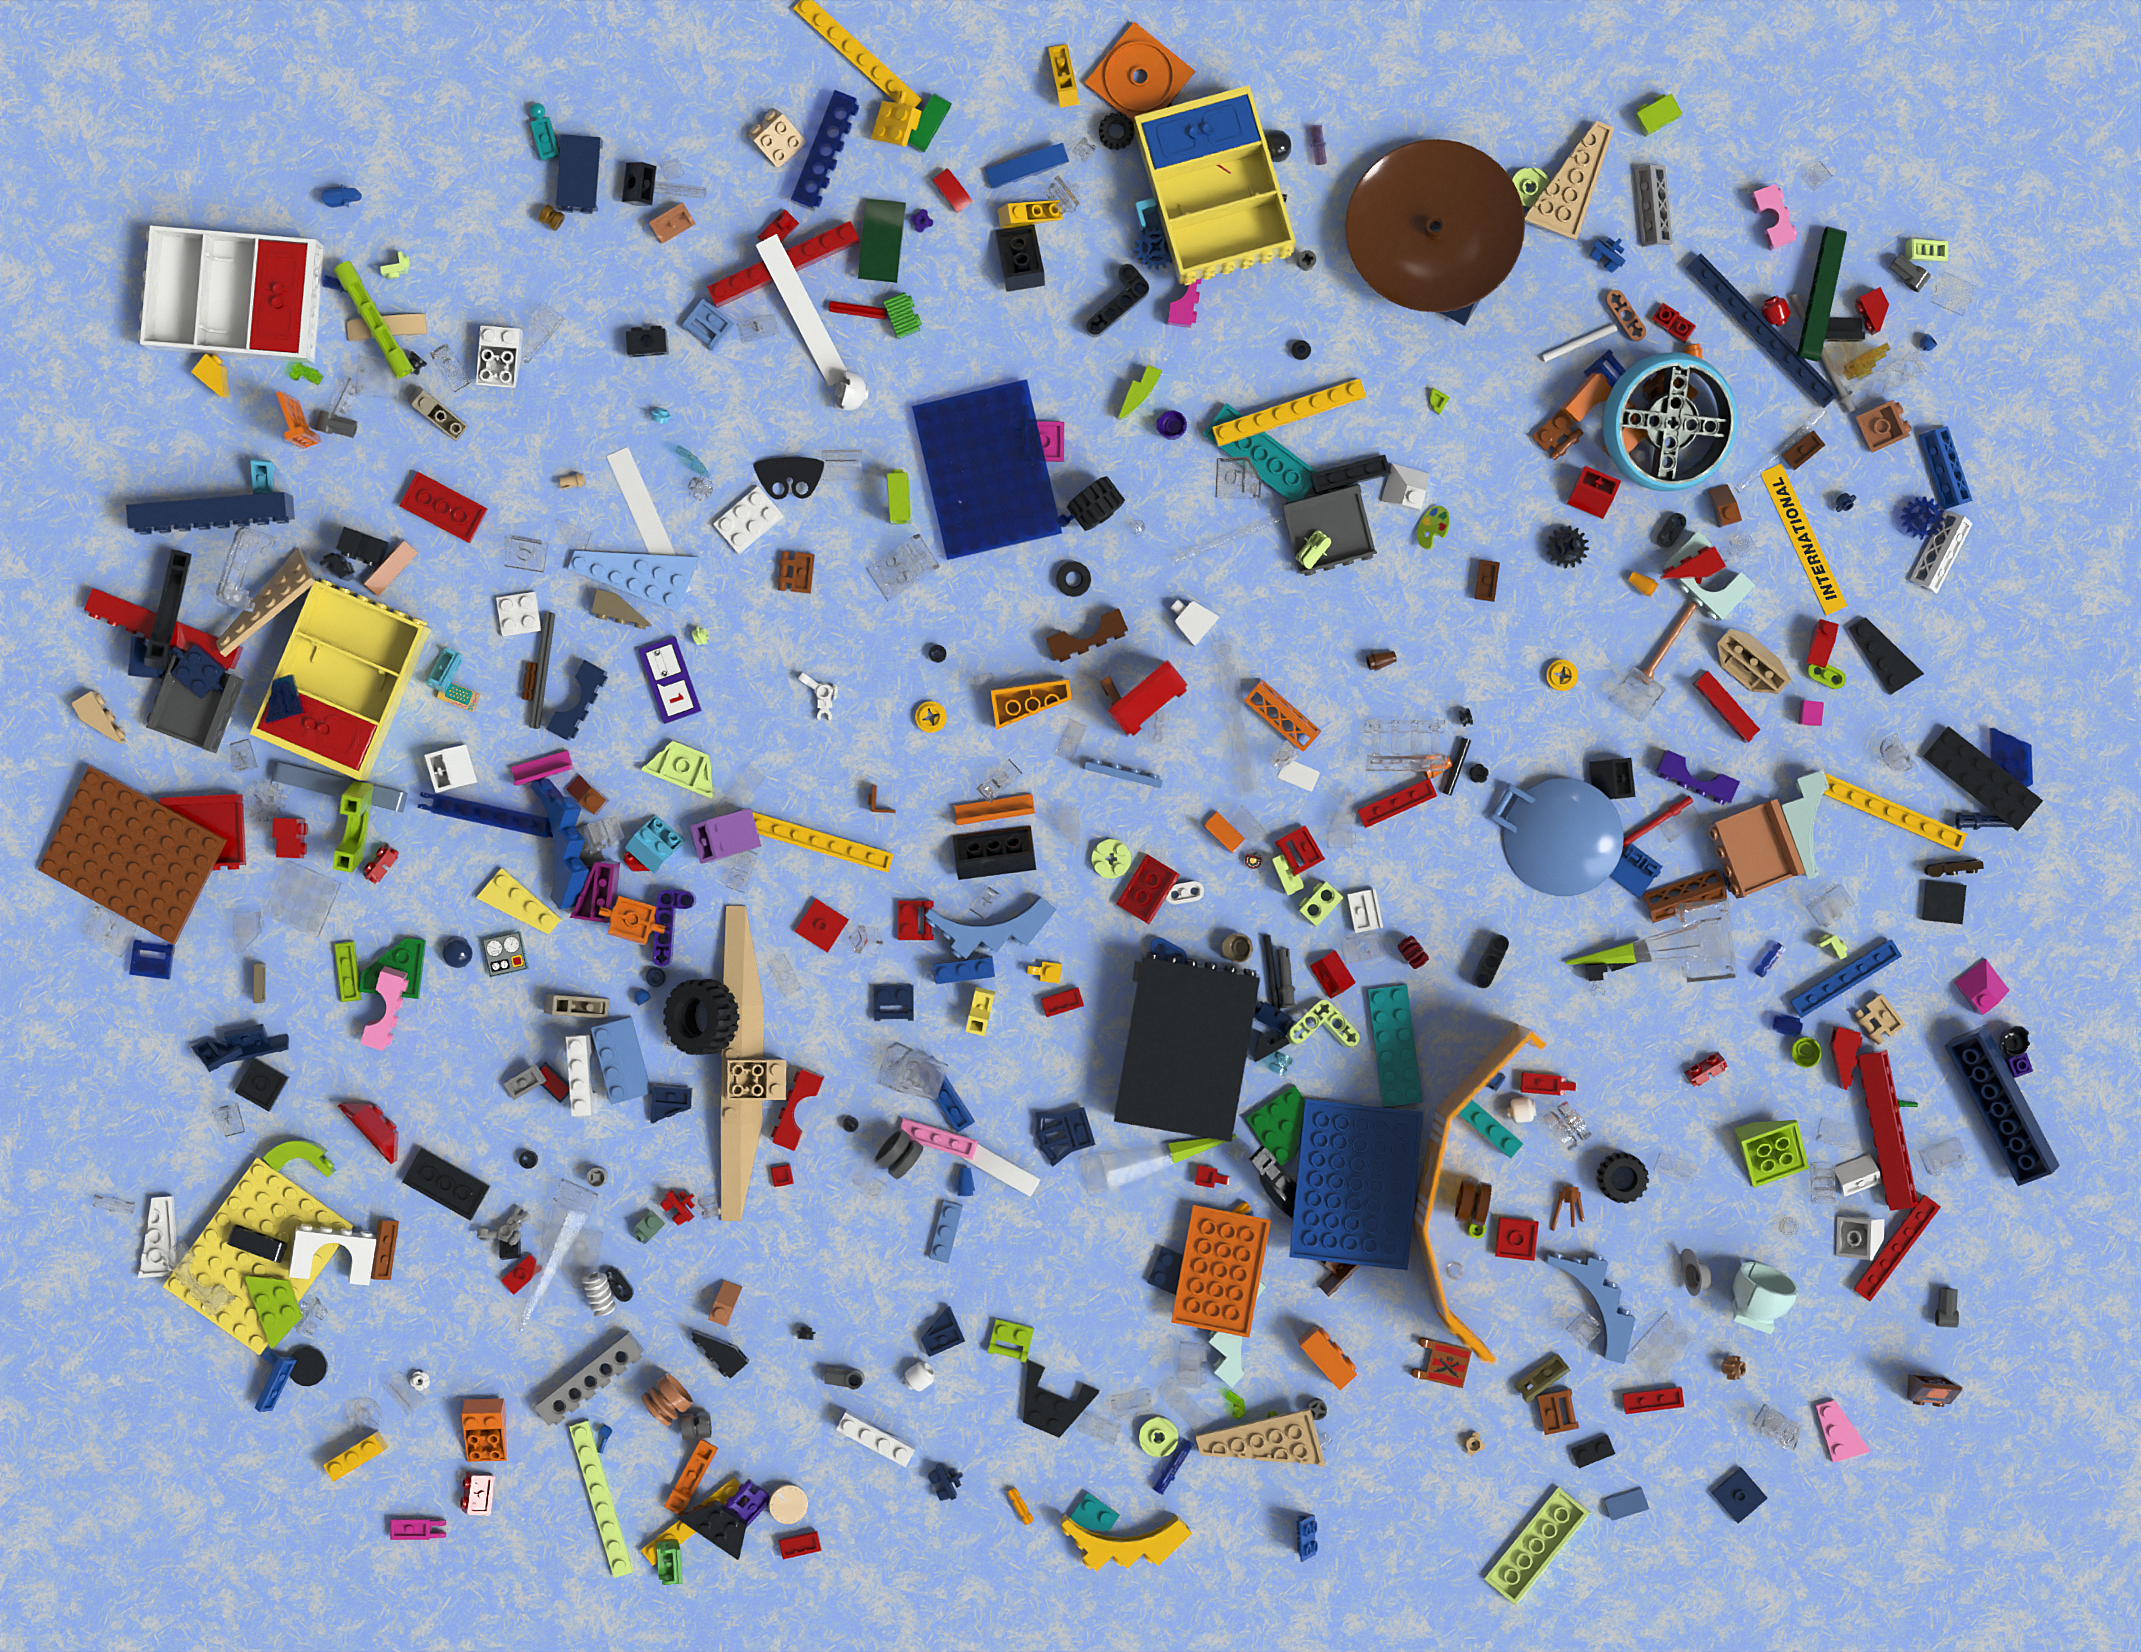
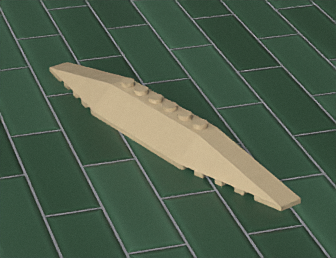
(740, 1118)

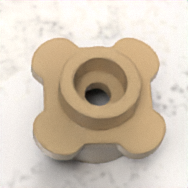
(1471, 1450)

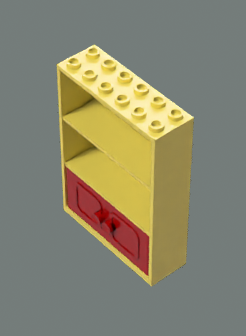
(350, 677)

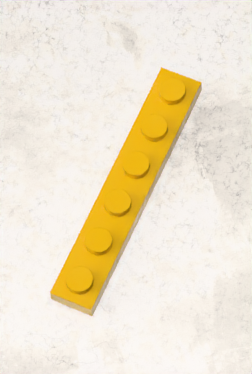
(682, 1531)

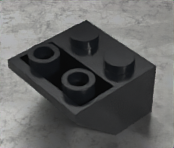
(1613, 777)

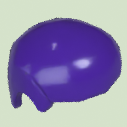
(1171, 425)

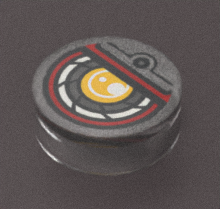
(1253, 860)

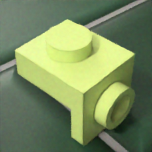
(394, 270)
(1837, 947)

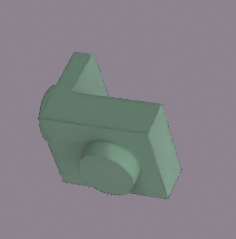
(647, 1227)

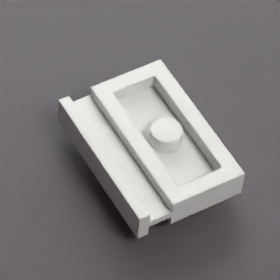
(1365, 910)

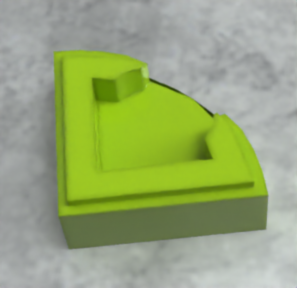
(1438, 400)

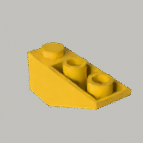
(1028, 213)

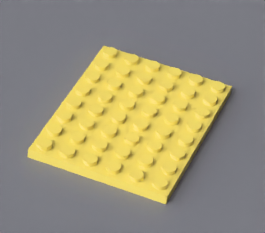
(270, 1206)

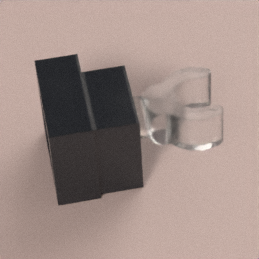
(1594, 973)

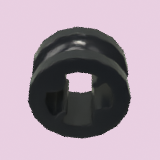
(942, 657)
(1465, 717)
(523, 1162)

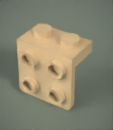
(776, 137)

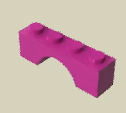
(1182, 310)

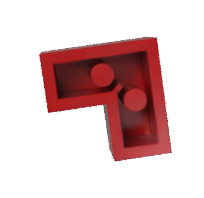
(290, 837)

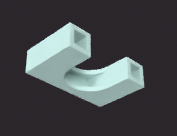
(1717, 603)

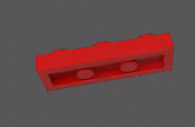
(1653, 1400)

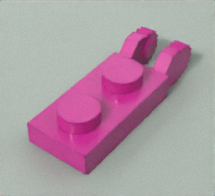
(415, 1529)

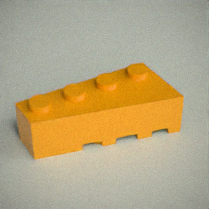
(1025, 700)

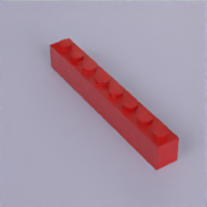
(799, 255)
(142, 620)
(1887, 1129)

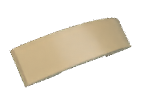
(399, 325)

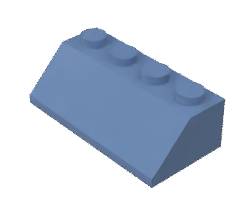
(621, 1060)

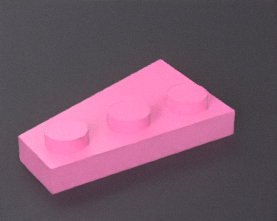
(1839, 1433)

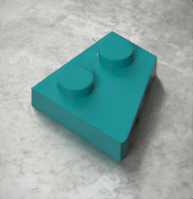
(1094, 1514)

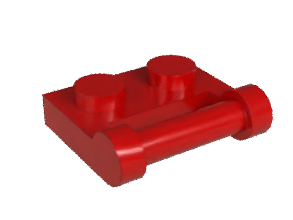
(1305, 848)
(909, 920)

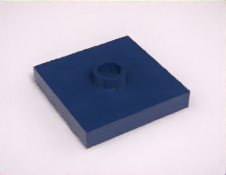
(1739, 1495)

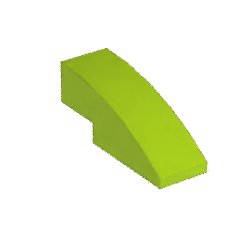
(1140, 391)

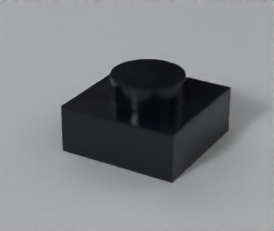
(507, 1251)

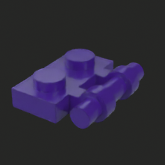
(752, 1505)

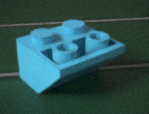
(654, 844)

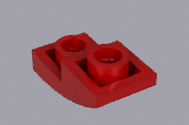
(952, 190)
(1673, 323)

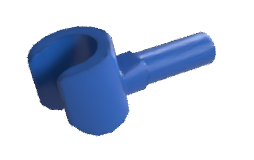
(605, 1432)

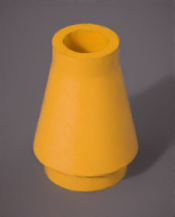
(1643, 583)

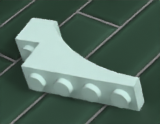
(1801, 816)
(1229, 1367)

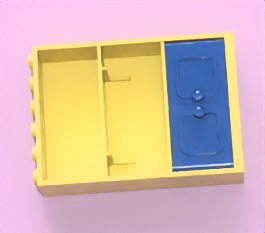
(1207, 214)

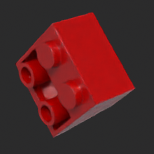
(1593, 492)

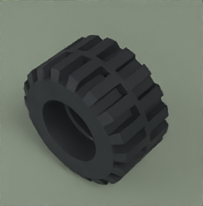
(1639, 1177)

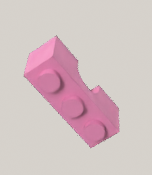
(1770, 200)

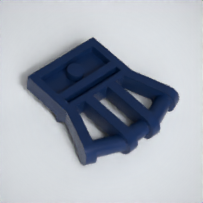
(1076, 1129)

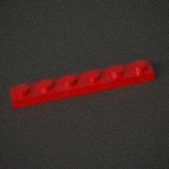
(1896, 1248)

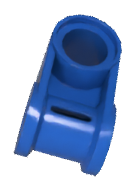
(1496, 1081)

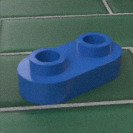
(1169, 948)

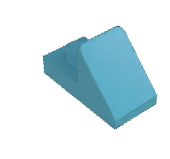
(262, 476)

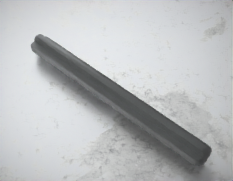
(542, 670)

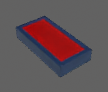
(555, 1083)

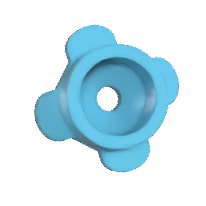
(660, 415)

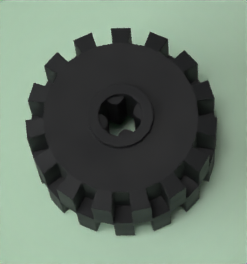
(1095, 503)

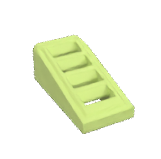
(1913, 250)

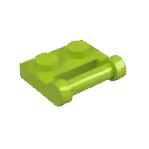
(1011, 1333)

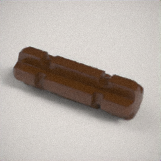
(529, 681)

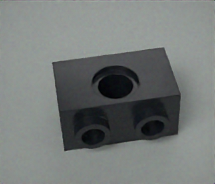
(639, 183)
(658, 346)

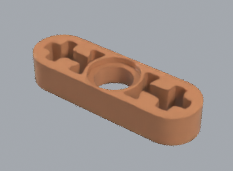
(1612, 306)

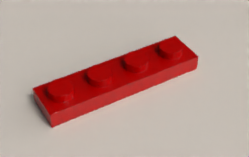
(1397, 803)

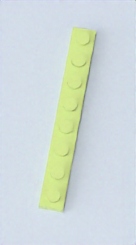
(601, 1498)

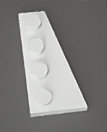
(159, 1237)

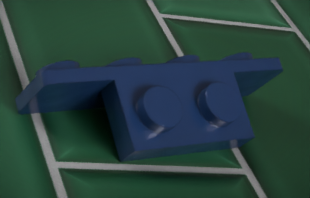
(255, 1042)

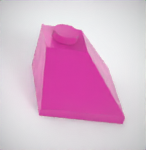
(1982, 987)

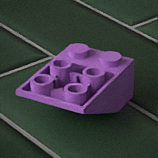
(725, 836)

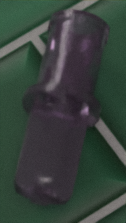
(1318, 145)

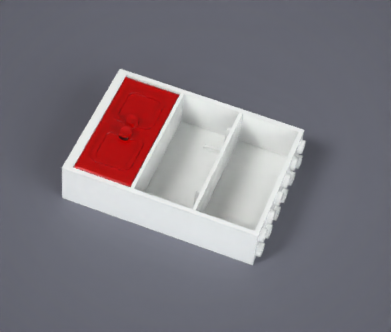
(231, 294)

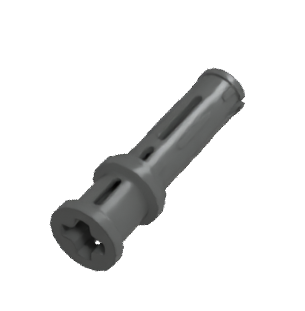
(1286, 989)

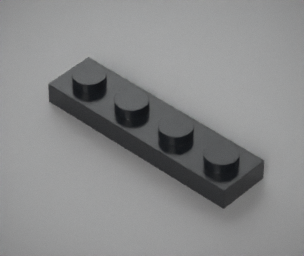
(1350, 474)

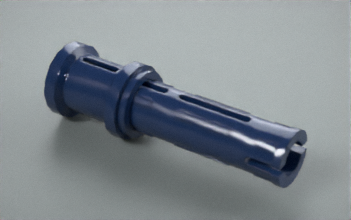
(1976, 821)

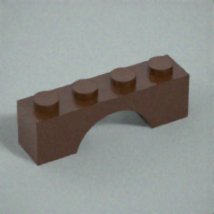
(1064, 645)

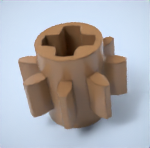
(1733, 1367)

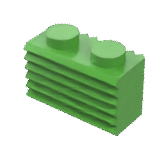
(902, 315)

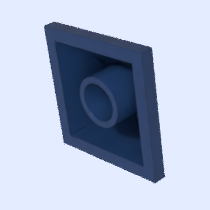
(137, 660)

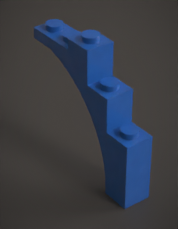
(568, 842)

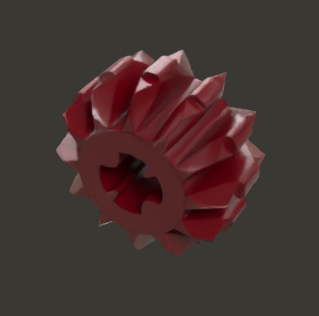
(1413, 952)

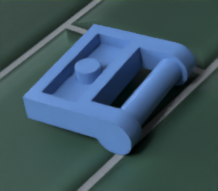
(711, 319)

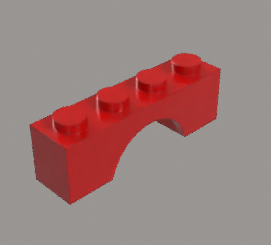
(788, 1132)

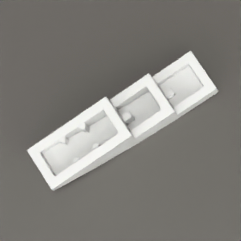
(1004, 1170)

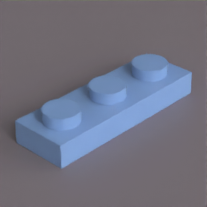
(946, 1232)

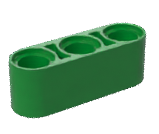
(929, 122)

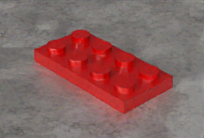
(443, 507)

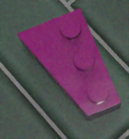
(598, 892)

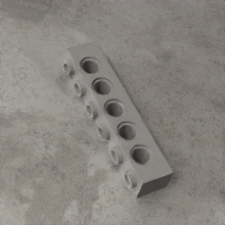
(547, 1407)

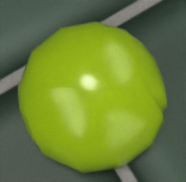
(1806, 1052)

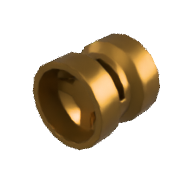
(551, 217)

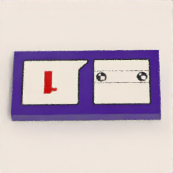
(670, 680)

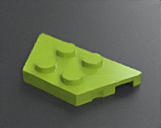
(275, 1306)

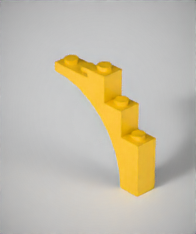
(1126, 1550)

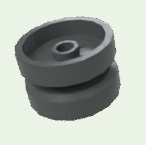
(899, 1153)

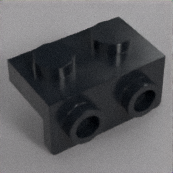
(343, 568)

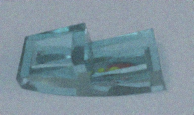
(696, 465)

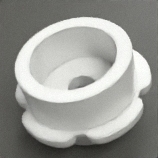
(424, 1378)

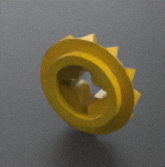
(1570, 670)
(939, 721)

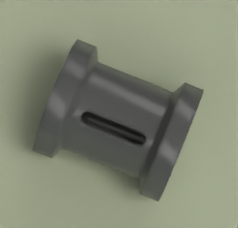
(1310, 255)

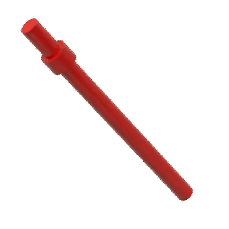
(1674, 809)

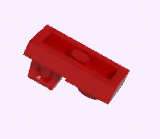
(782, 226)

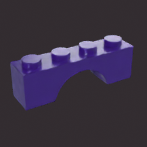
(1674, 767)

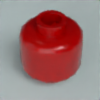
(1776, 310)

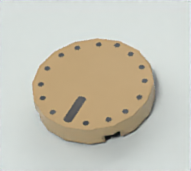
(788, 1504)

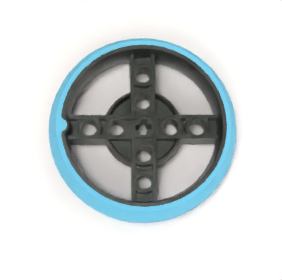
(1617, 416)

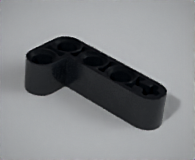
(1115, 305)

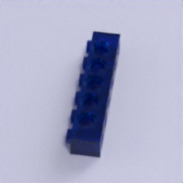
(838, 102)

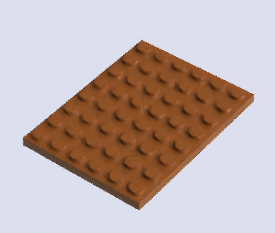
(132, 854)

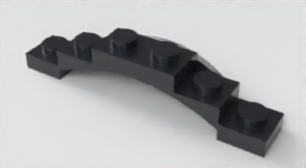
(1275, 1180)

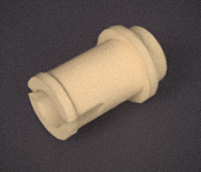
(572, 481)

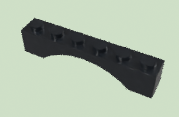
(168, 610)

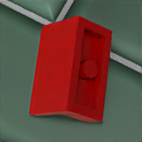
(1332, 974)

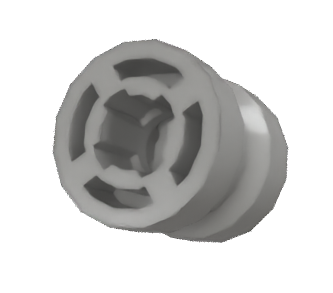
(597, 1180)

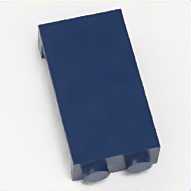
(578, 173)

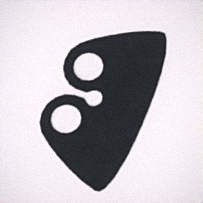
(798, 468)

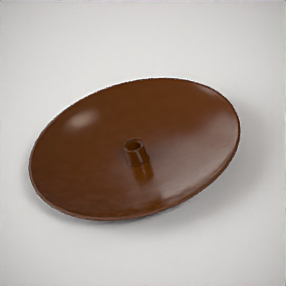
(1443, 187)

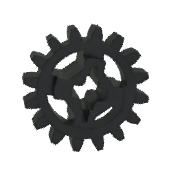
(1558, 542)

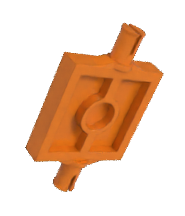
(631, 920)

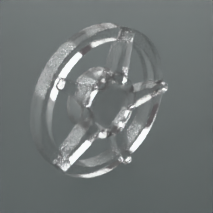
(363, 1416)

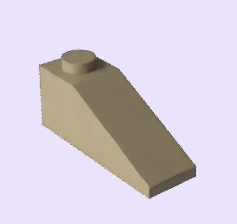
(576, 1006)

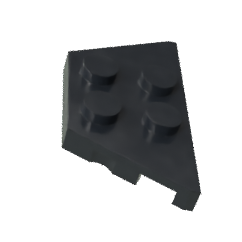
(717, 1525)

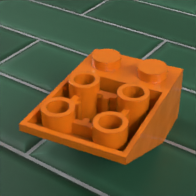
(484, 1429)

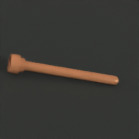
(1669, 640)

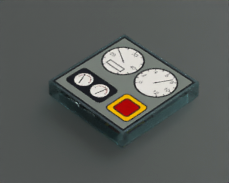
(505, 954)

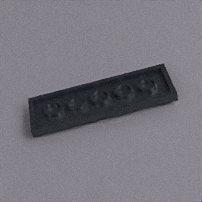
(1982, 778)

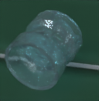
(1280, 1063)

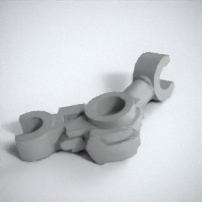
(507, 1232)

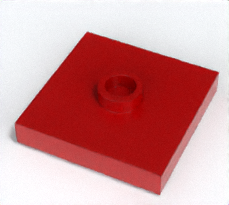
(821, 925)
(1516, 1238)

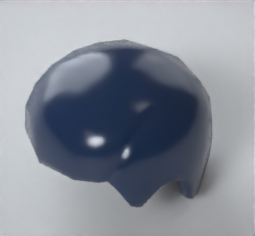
(457, 952)

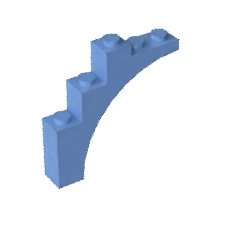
(967, 937)
(1617, 1325)

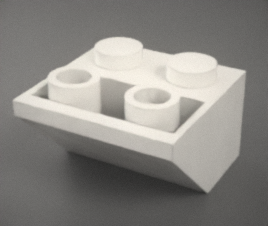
(450, 768)

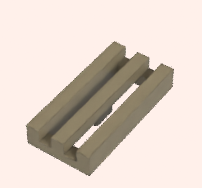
(259, 982)

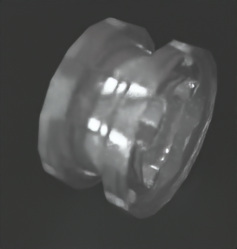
(1456, 1264)

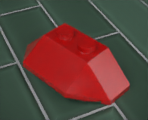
(374, 1127)

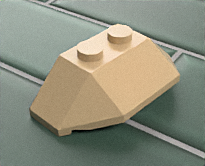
(1752, 663)

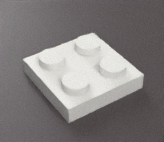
(519, 614)

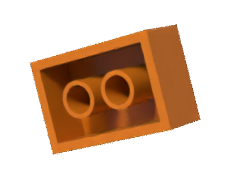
(1328, 1357)

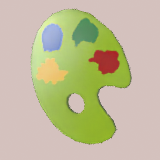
(1436, 522)

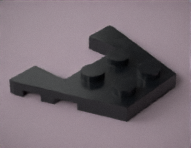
(1049, 1410)

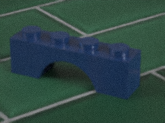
(590, 679)

